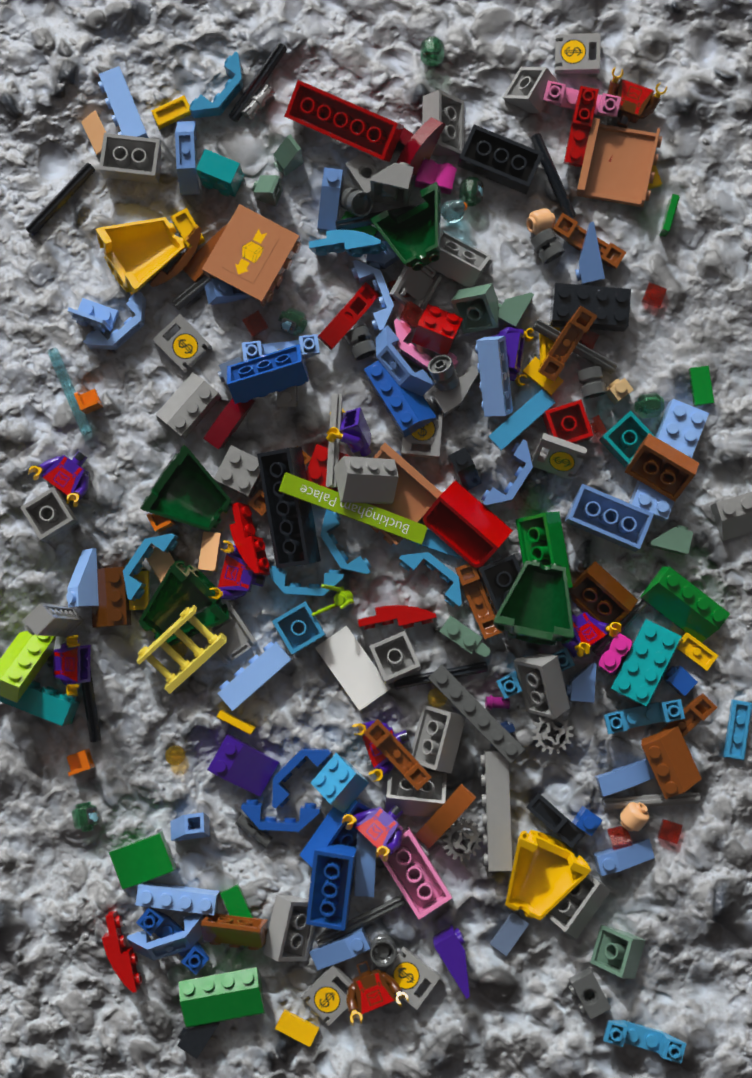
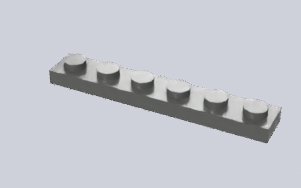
(476, 713)

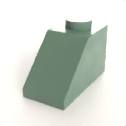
(288, 156)
(268, 189)
(513, 309)
(673, 540)

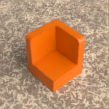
(88, 401)
(160, 523)
(80, 762)

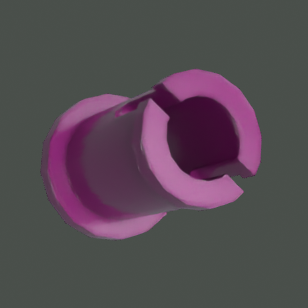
(497, 702)

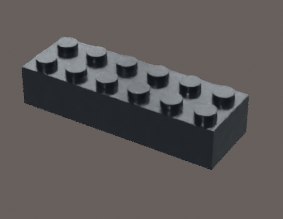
(288, 517)

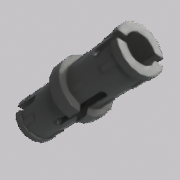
(250, 828)

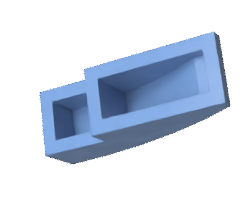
(624, 777)
(365, 867)

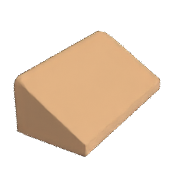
(94, 131)
(210, 551)
(160, 563)

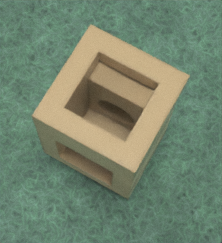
(618, 390)

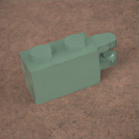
(464, 637)

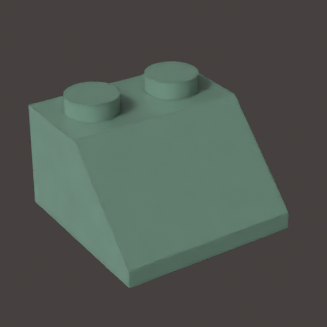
(477, 307)
(617, 952)

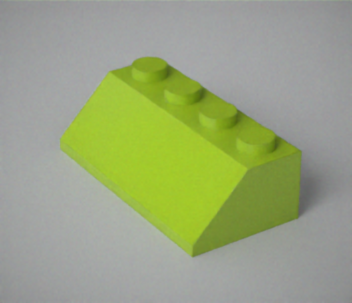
(23, 662)

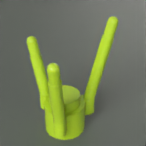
(342, 598)

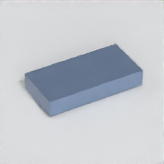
(509, 933)

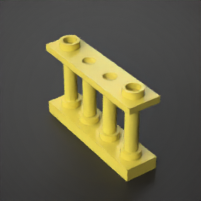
(186, 667)

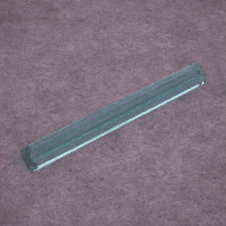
(69, 390)

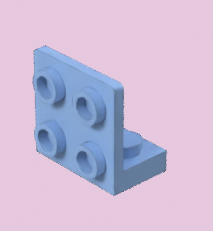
(95, 315)

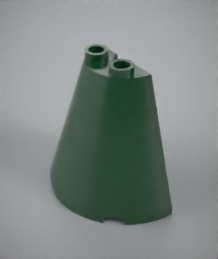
(415, 233)
(187, 493)
(181, 589)
(538, 606)

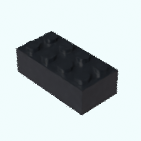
(500, 159)
(608, 303)
(498, 580)

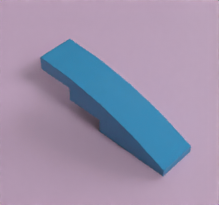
(521, 419)

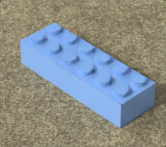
(681, 430)

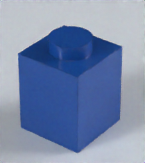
(680, 680)
(587, 821)

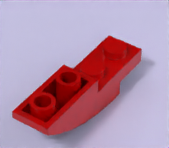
(580, 126)
(348, 316)
(248, 545)
(405, 616)
(121, 959)

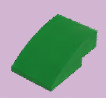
(142, 860)

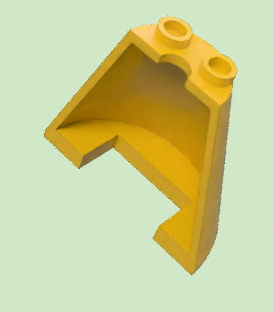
(139, 250)
(542, 874)

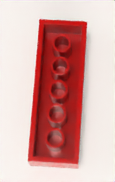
(344, 121)

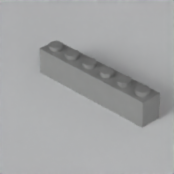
(52, 620)
(497, 811)

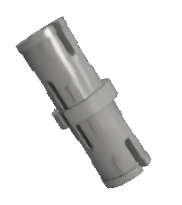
(258, 102)

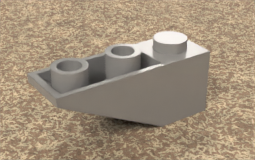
(451, 400)

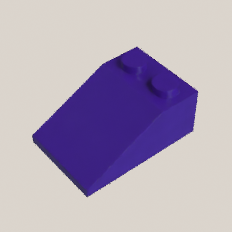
(243, 765)
(452, 952)

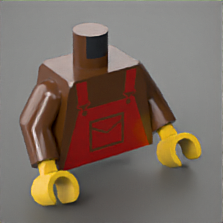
(636, 100)
(371, 991)

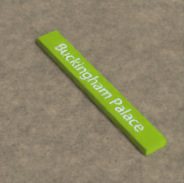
(361, 512)

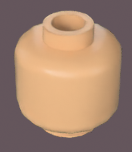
(540, 220)
(634, 816)

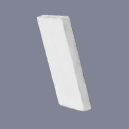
(352, 668)

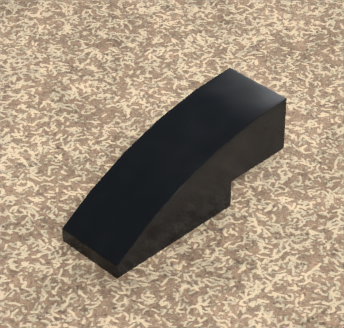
(555, 821)

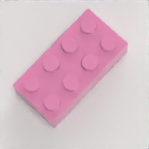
(416, 876)

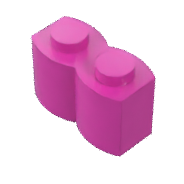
(432, 172)
(612, 658)

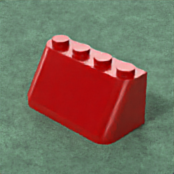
(466, 525)

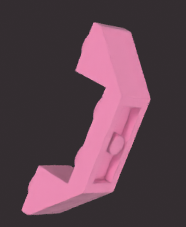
(566, 97)
(410, 351)

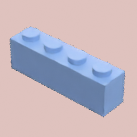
(122, 103)
(494, 376)
(259, 671)
(177, 898)

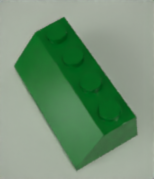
(543, 540)
(684, 604)
(221, 997)

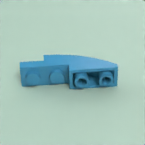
(351, 241)

